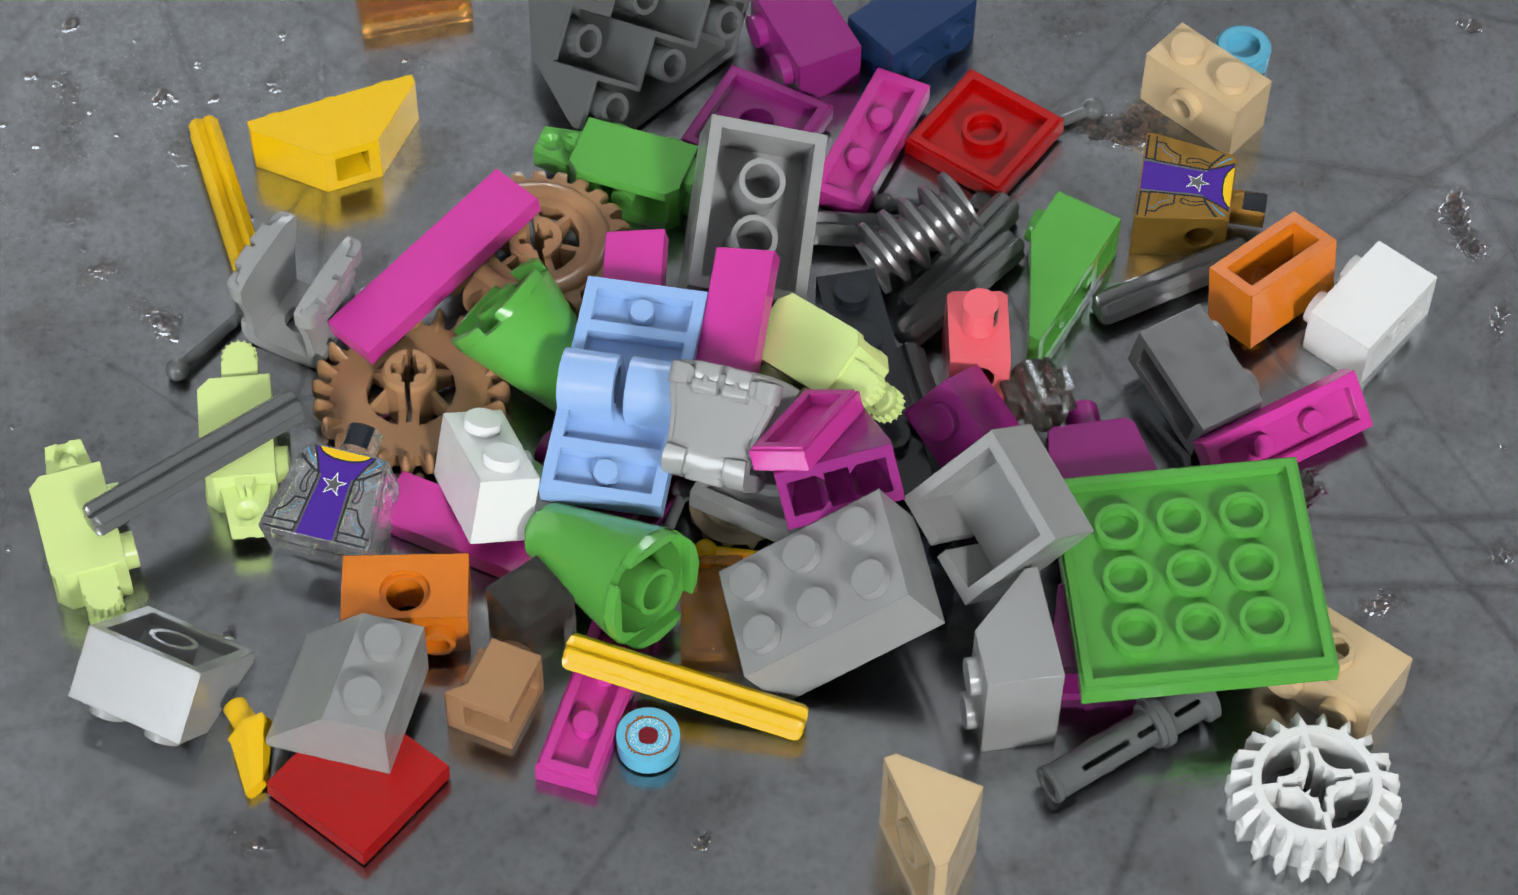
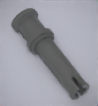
(1153, 723)

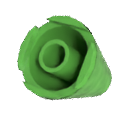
(521, 331)
(616, 569)

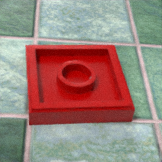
(984, 135)
(356, 804)

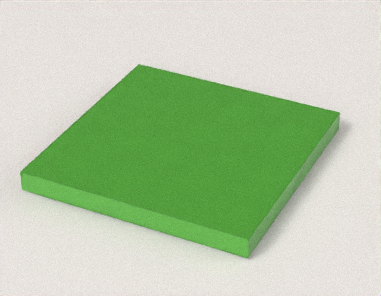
(1195, 583)

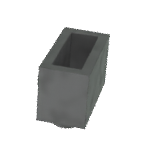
(1194, 375)

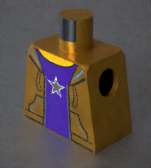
(1188, 199)

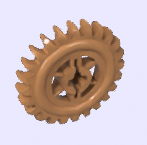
(573, 208)
(437, 364)

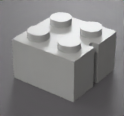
(1008, 499)

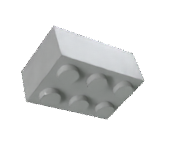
(754, 191)
(831, 597)

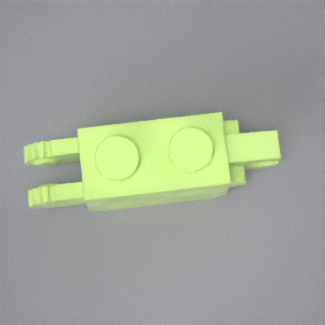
(822, 352)
(251, 481)
(83, 566)

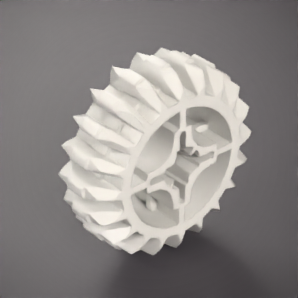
(1291, 822)

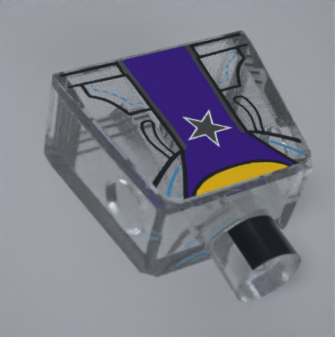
(335, 501)

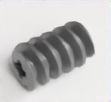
(917, 230)

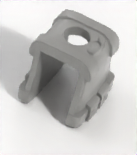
(271, 293)
(717, 421)

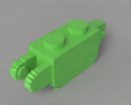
(637, 169)

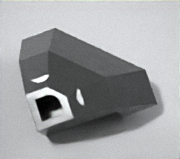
(629, 55)

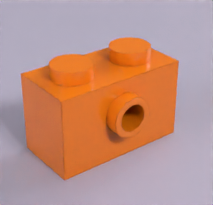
(1271, 279)

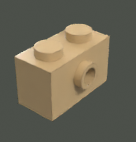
(1205, 89)
(1367, 684)

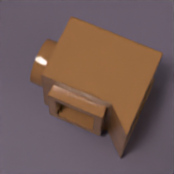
(497, 693)

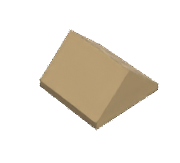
(929, 824)

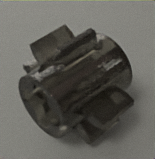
(1039, 393)

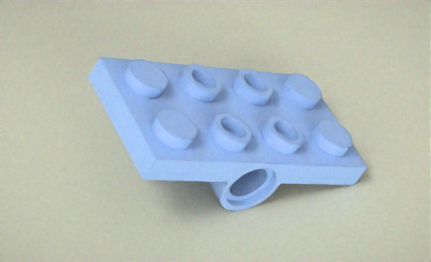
(617, 396)

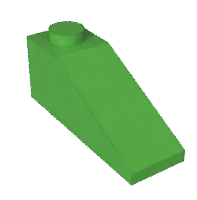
(1065, 262)

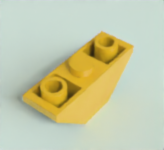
(339, 137)

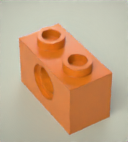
(430, 582)

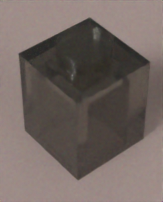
(531, 608)

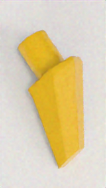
(249, 744)

